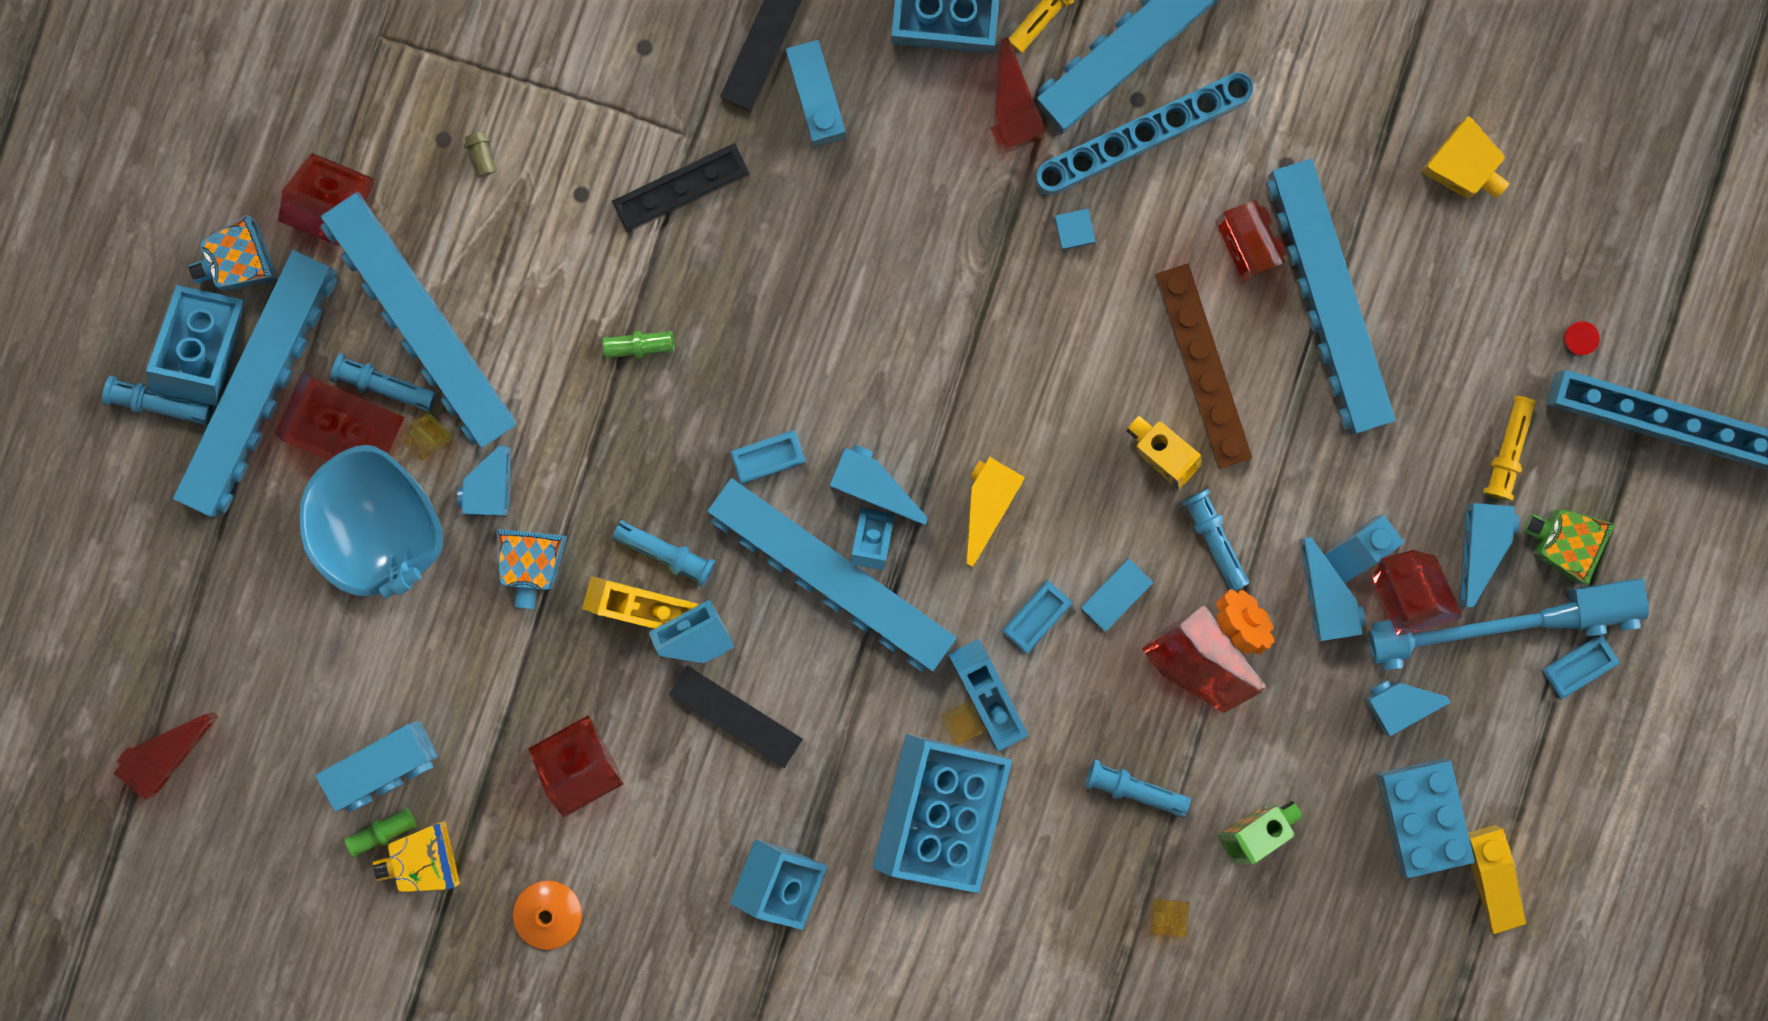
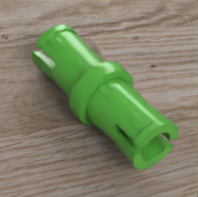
(638, 344)
(380, 832)

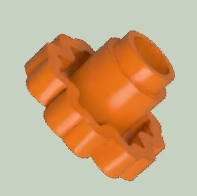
(1244, 622)

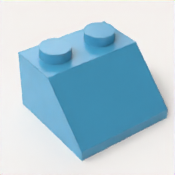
(778, 885)

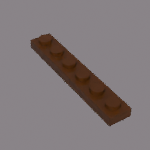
(1203, 366)

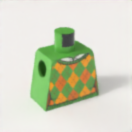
(1569, 542)
(1249, 839)

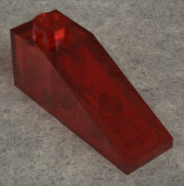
(1014, 112)
(153, 762)

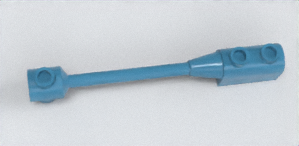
(1588, 610)

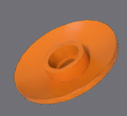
(557, 900)

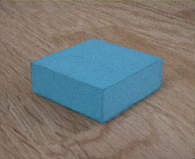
(1074, 229)

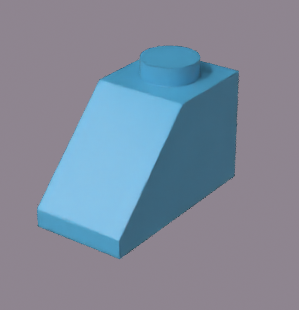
(487, 486)
(1364, 548)
(693, 636)
(1401, 705)

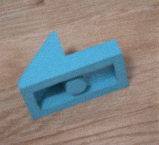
(872, 539)

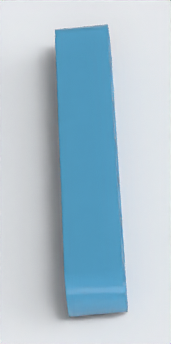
(1155, 122)

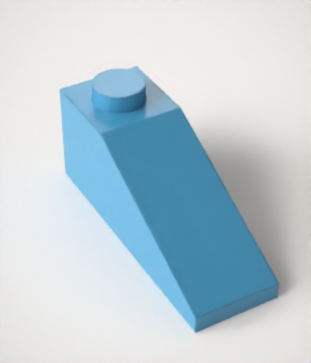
(816, 93)
(869, 481)
(1486, 539)
(1331, 602)
(988, 694)

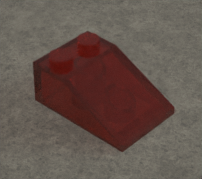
(331, 419)
(1204, 661)

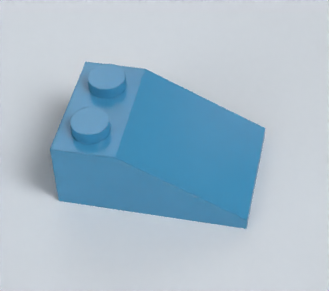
(195, 346)

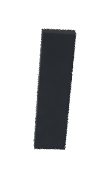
(759, 52)
(680, 187)
(736, 716)

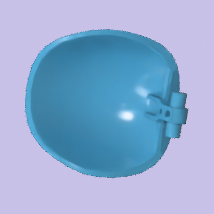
(368, 524)

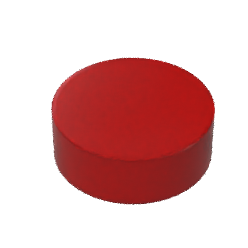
(1581, 338)

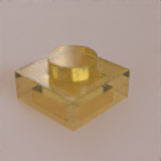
(963, 722)

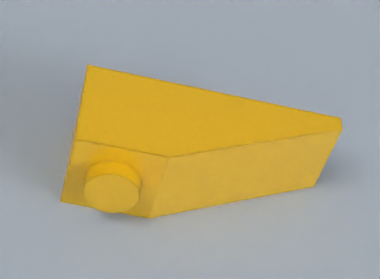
(989, 499)
(632, 603)
(1496, 879)

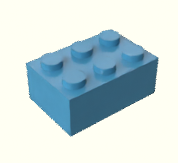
(946, 24)
(378, 768)
(1425, 818)

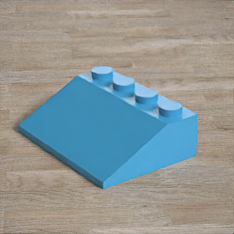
(942, 814)

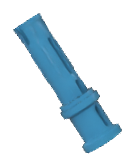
(367, 378)
(140, 398)
(1209, 525)
(678, 559)
(1122, 785)

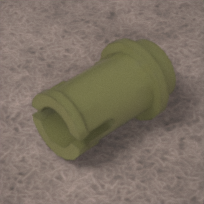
(480, 154)

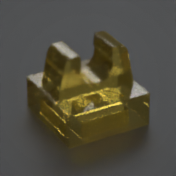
(427, 435)
(1169, 917)

